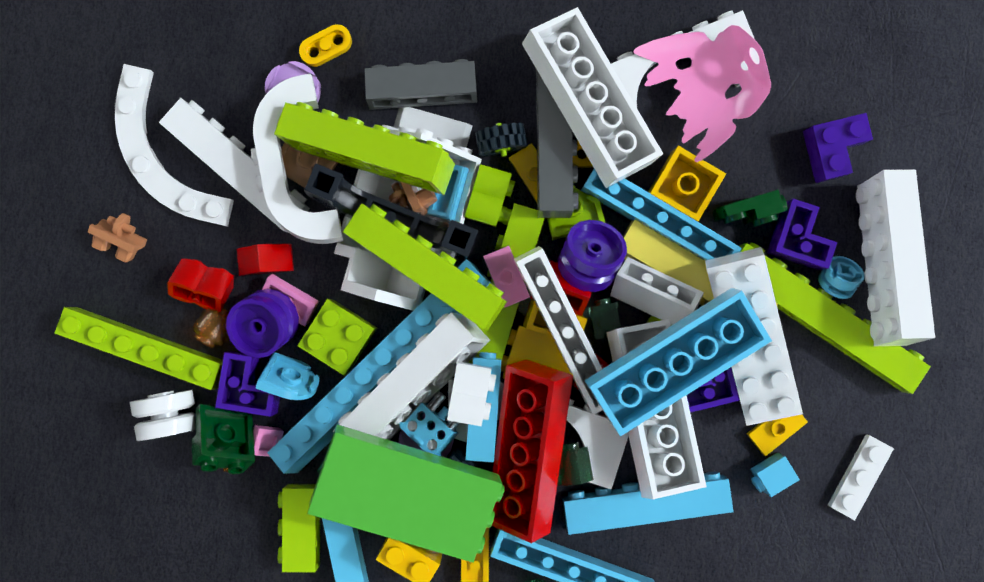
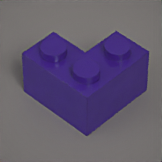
(829, 143)
(794, 240)
(238, 387)
(715, 392)

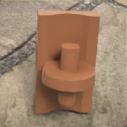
(418, 200)
(119, 233)

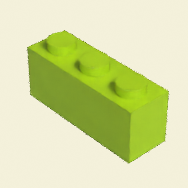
(298, 530)

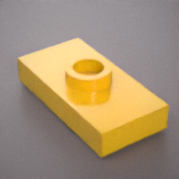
(526, 166)
(773, 433)

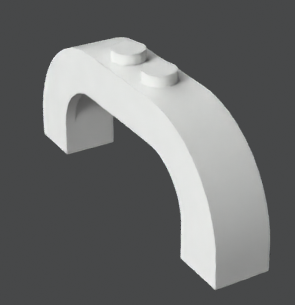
(304, 225)

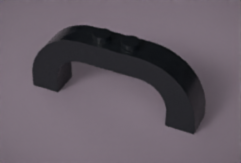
(335, 193)

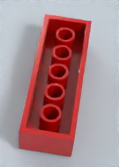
(530, 447)

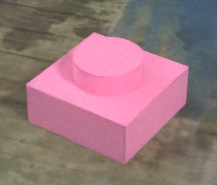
(265, 439)

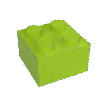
(337, 336)

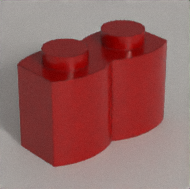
(200, 284)

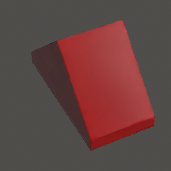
(265, 259)

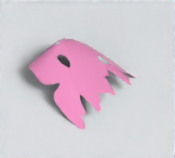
(704, 83)

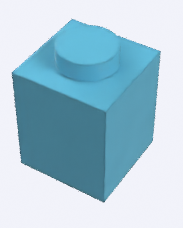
(773, 475)

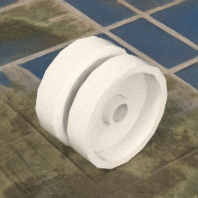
(164, 414)

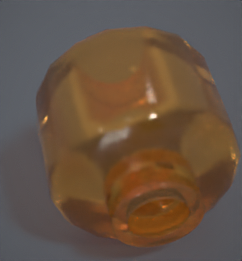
(211, 327)

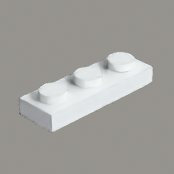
(860, 476)

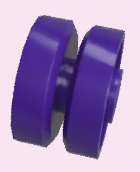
(592, 255)
(262, 323)

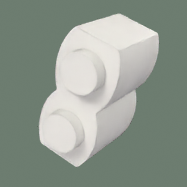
(470, 393)

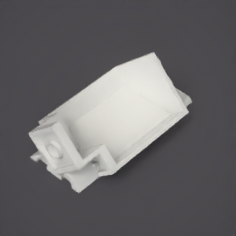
(366, 272)

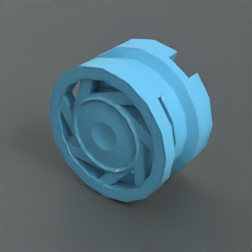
(841, 277)

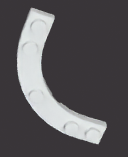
(142, 161)

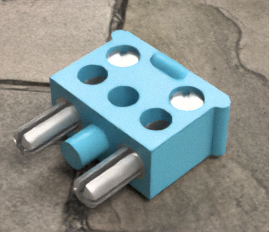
(421, 430)

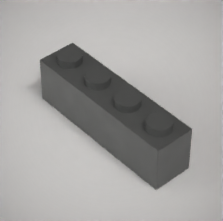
(420, 84)

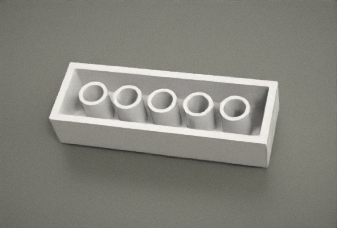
(591, 97)
(895, 259)
(766, 376)
(416, 377)
(666, 443)

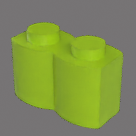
(488, 196)

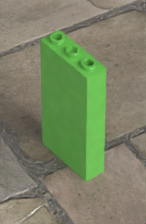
(405, 494)

